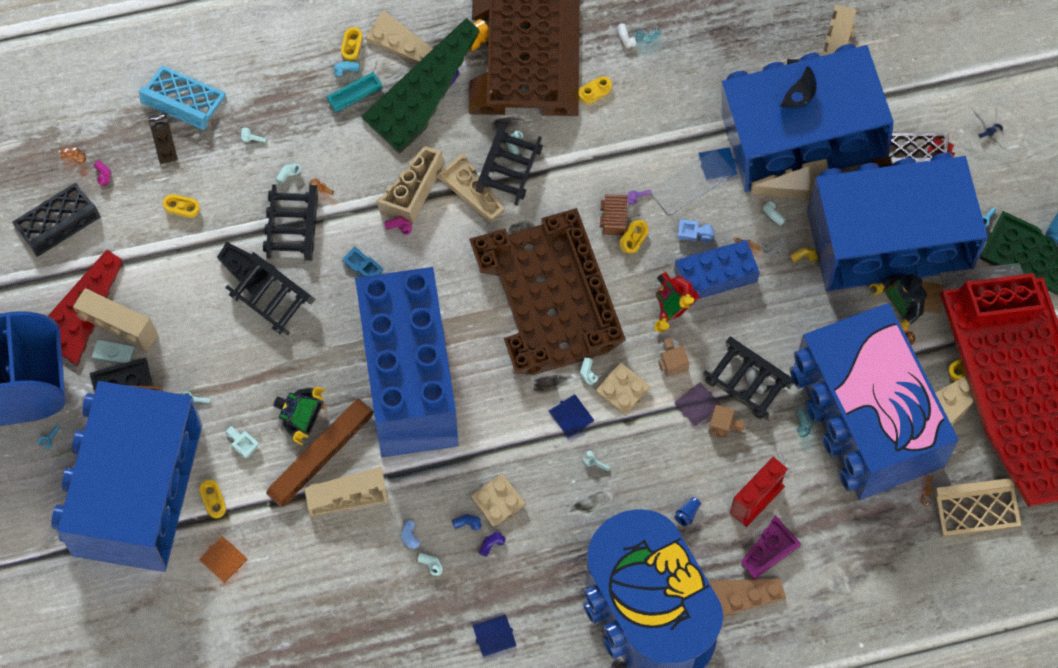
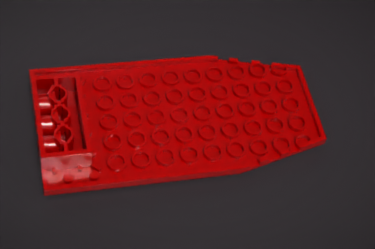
(1011, 363)

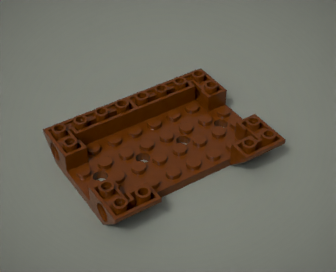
(552, 50)
(571, 288)

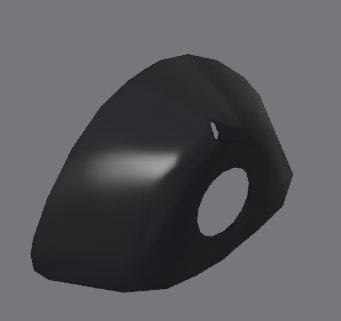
(806, 85)

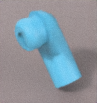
(346, 65)

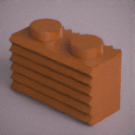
(614, 214)

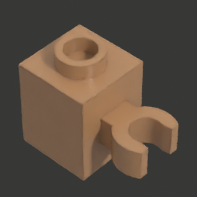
(673, 359)
(723, 421)

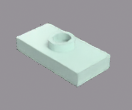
(112, 352)

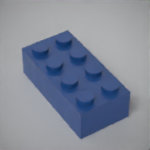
(719, 269)

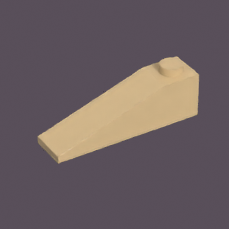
(792, 183)

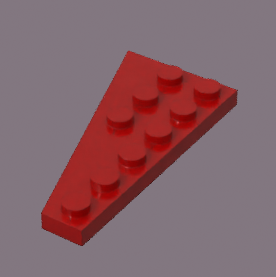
(73, 330)

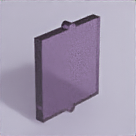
(697, 404)

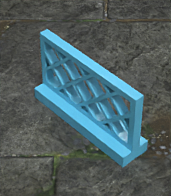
(175, 107)

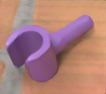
(633, 195)

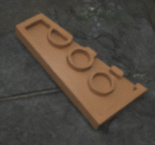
(747, 594)

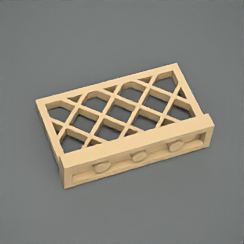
(970, 491)

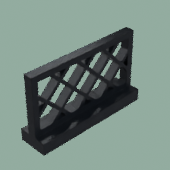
(63, 227)

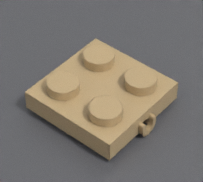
(623, 389)
(498, 500)

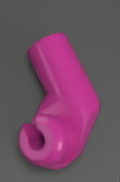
(105, 173)
(399, 222)

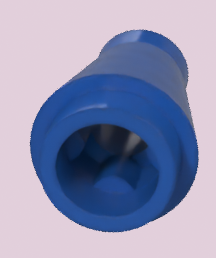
(687, 512)

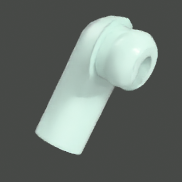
(586, 373)

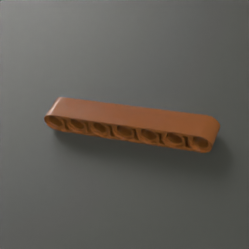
(319, 452)

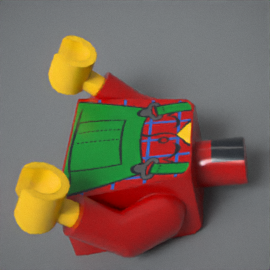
(674, 299)

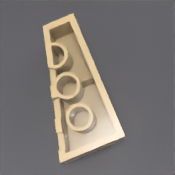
(840, 29)
(413, 186)
(956, 399)

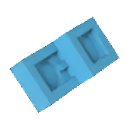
(361, 264)

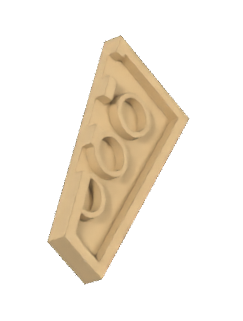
(397, 39)

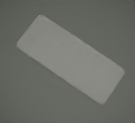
(692, 182)

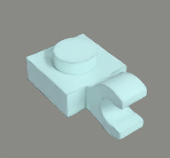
(243, 443)

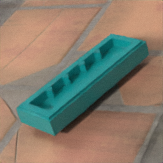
(354, 92)

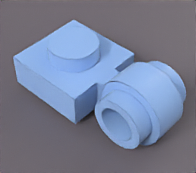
(689, 231)

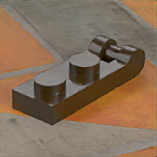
(163, 139)

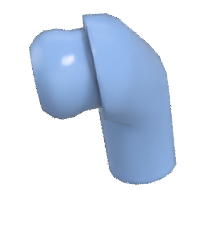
(407, 535)

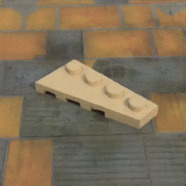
(462, 179)

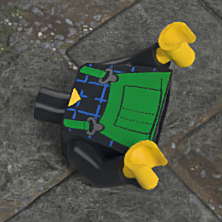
(906, 295)
(300, 411)

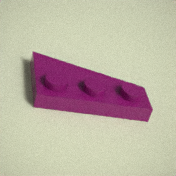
(770, 549)

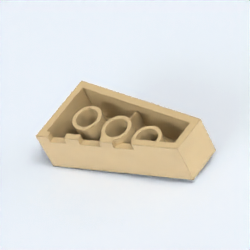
(116, 320)
(347, 492)

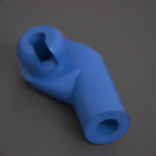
(467, 519)

